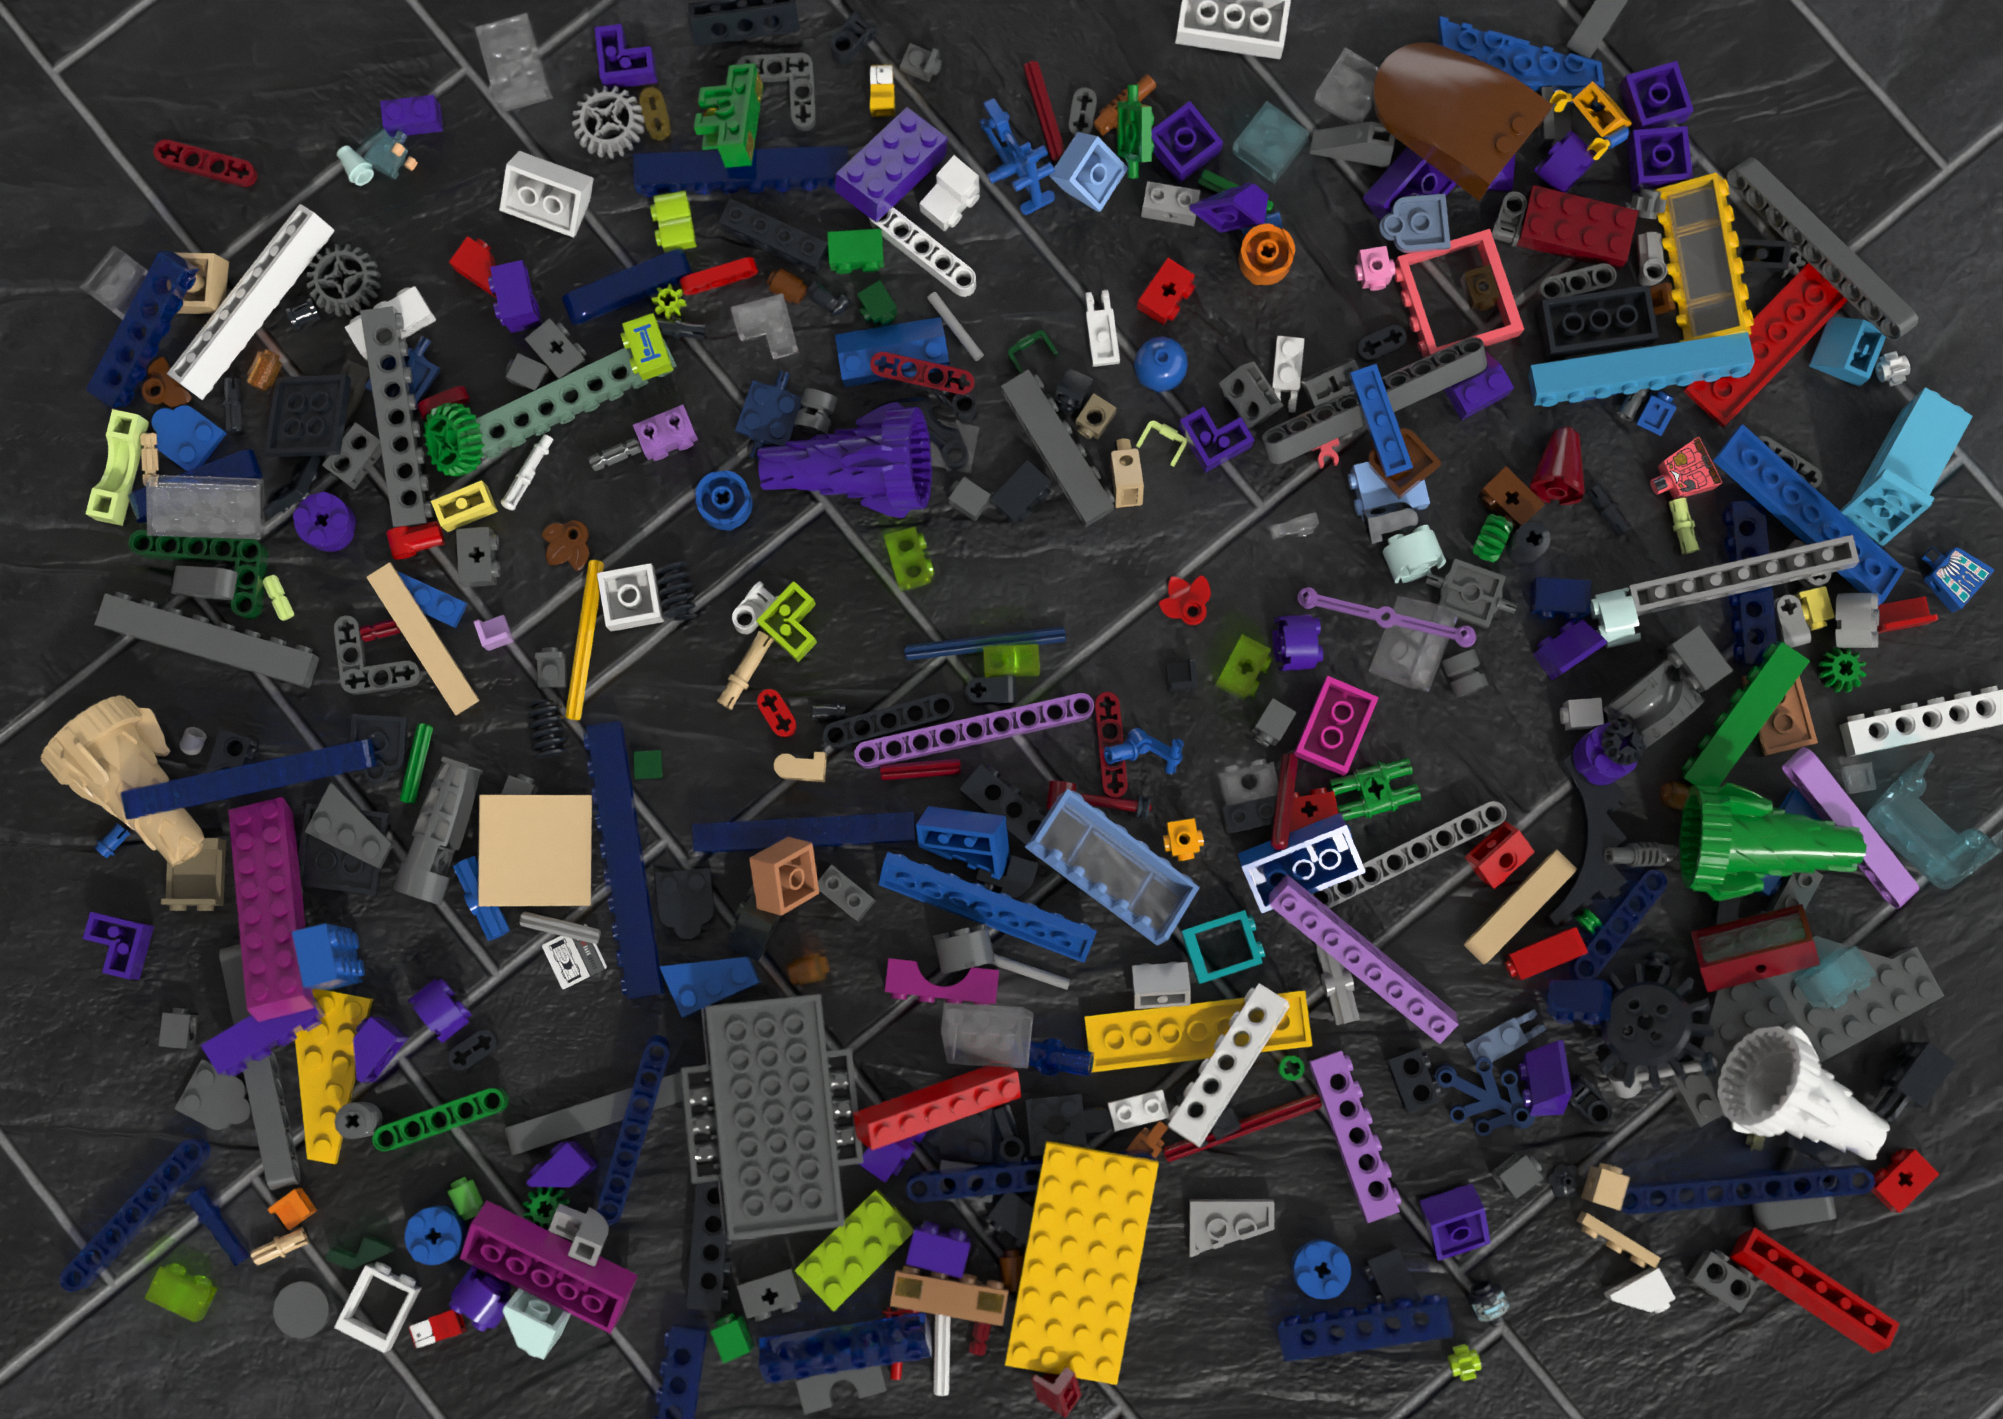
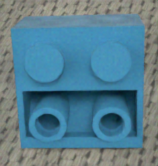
(1848, 349)

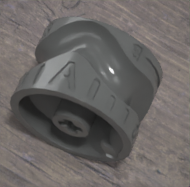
(1655, 702)

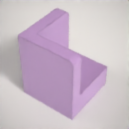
(494, 632)

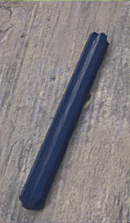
(976, 644)

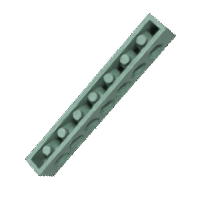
(556, 394)

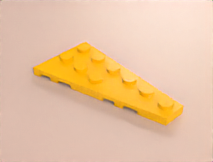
(328, 1070)

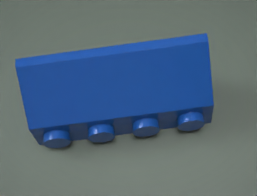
(913, 339)

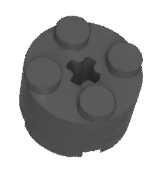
(964, 948)

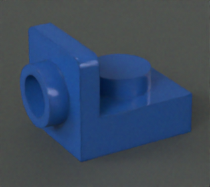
(1657, 412)

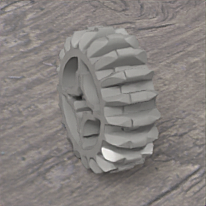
(599, 141)

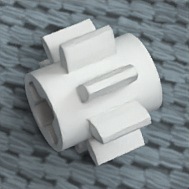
(1892, 368)

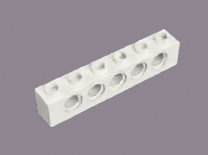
(1859, 741)
(1229, 1080)

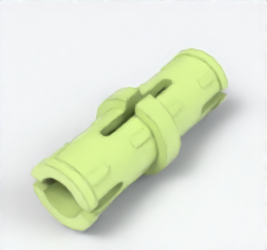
(1683, 526)

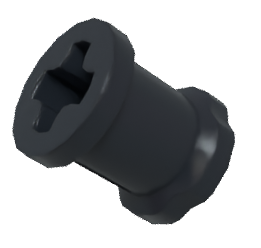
(303, 313)

